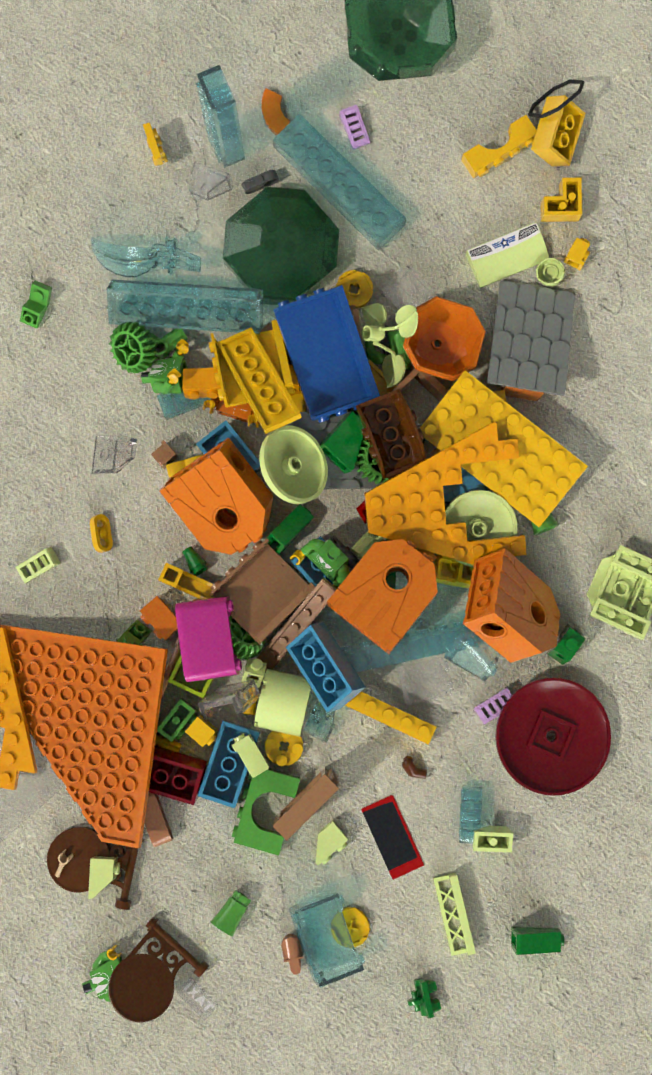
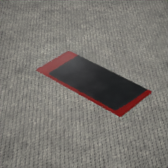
(392, 837)

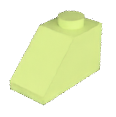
(493, 839)
(102, 873)

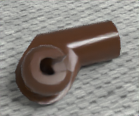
(411, 769)

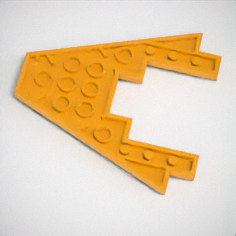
(414, 505)
(16, 747)

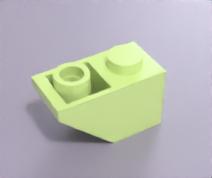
(329, 840)

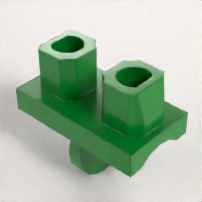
(421, 998)

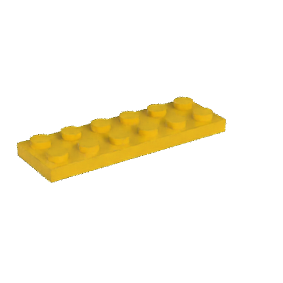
(258, 380)

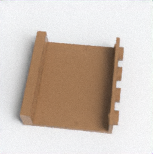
(262, 591)

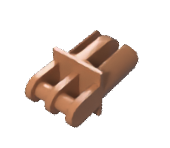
(292, 952)

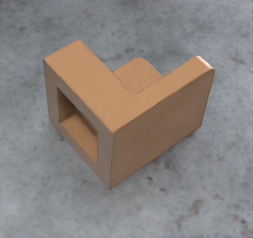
(164, 455)

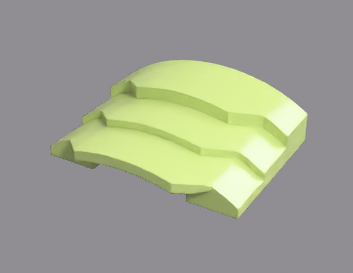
(623, 592)

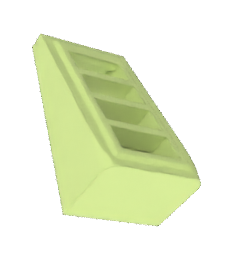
(51, 556)

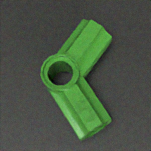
(169, 341)

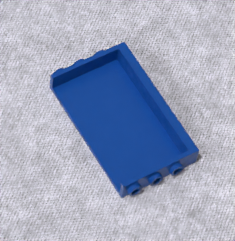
(326, 352)

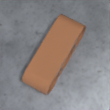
(156, 822)

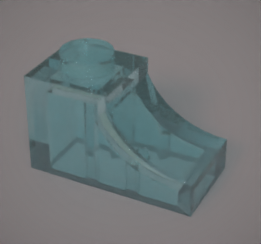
(175, 405)
(320, 722)

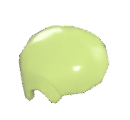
(550, 272)

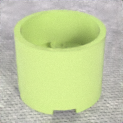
(282, 702)

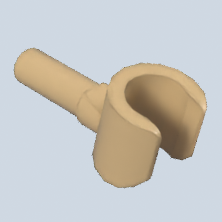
(63, 859)

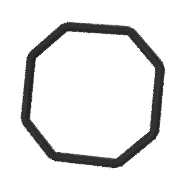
(531, 114)

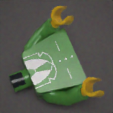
(167, 374)
(326, 558)
(101, 973)

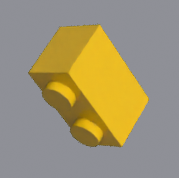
(202, 731)

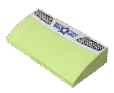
(507, 255)

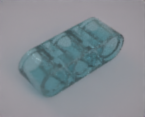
(470, 813)

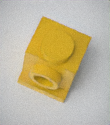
(578, 253)

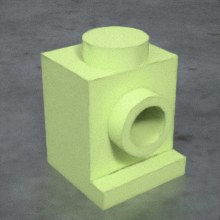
(256, 668)

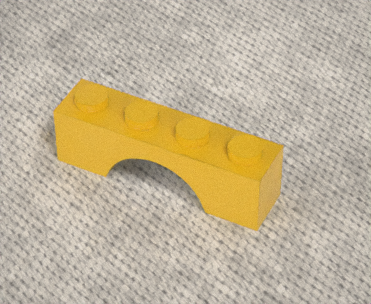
(480, 159)
(185, 582)

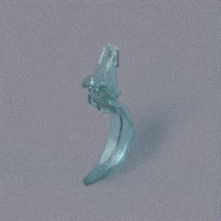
(137, 260)

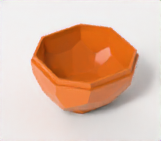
(457, 332)

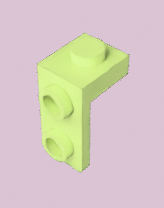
(250, 754)

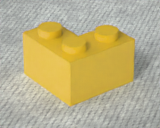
(566, 206)

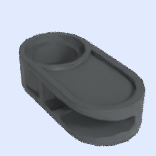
(260, 181)

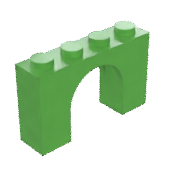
(248, 831)

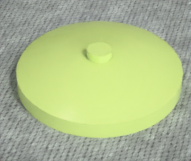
(293, 464)
(485, 515)

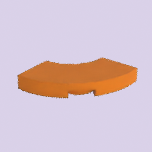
(272, 111)

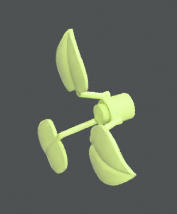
(407, 320)

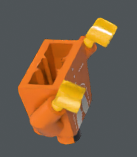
(239, 412)

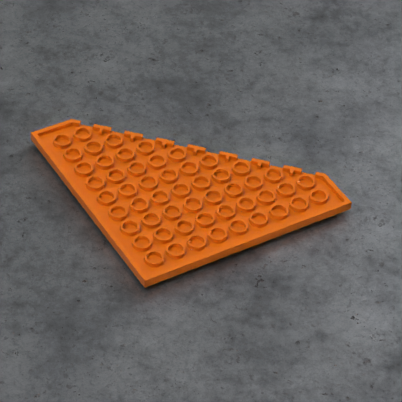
(94, 720)

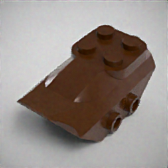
(391, 433)

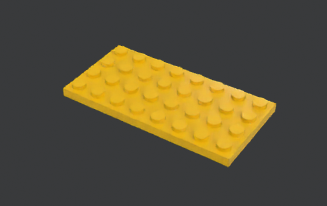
(529, 483)

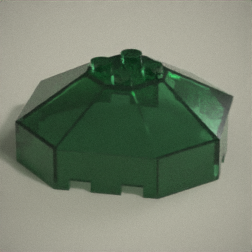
(400, 36)
(281, 244)

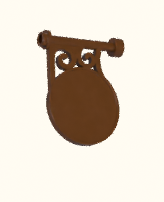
(84, 845)
(142, 983)

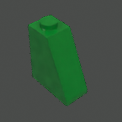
(344, 442)
(289, 529)
(536, 940)

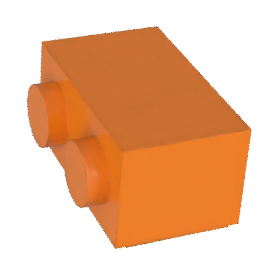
(160, 617)

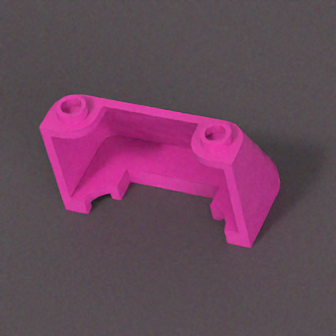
(206, 639)

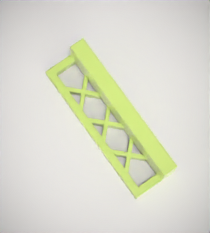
(462, 916)

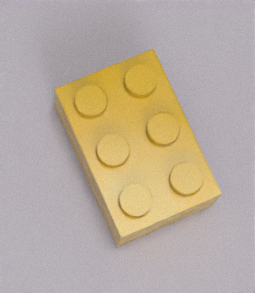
(558, 132)

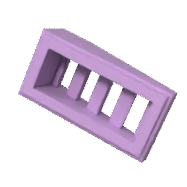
(347, 112)
(484, 719)

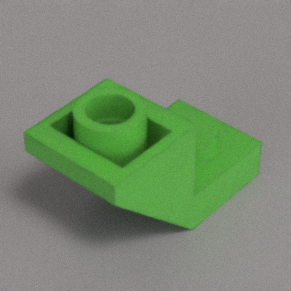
(36, 306)

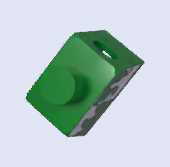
(567, 645)

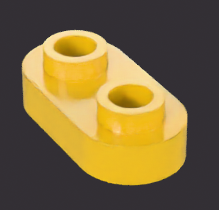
(101, 533)

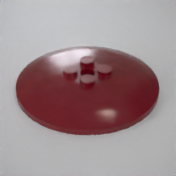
(579, 743)

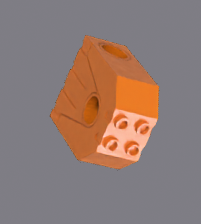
(220, 482)
(373, 605)
(511, 607)

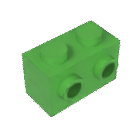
(177, 719)

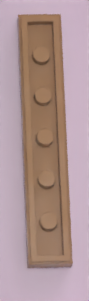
(297, 623)

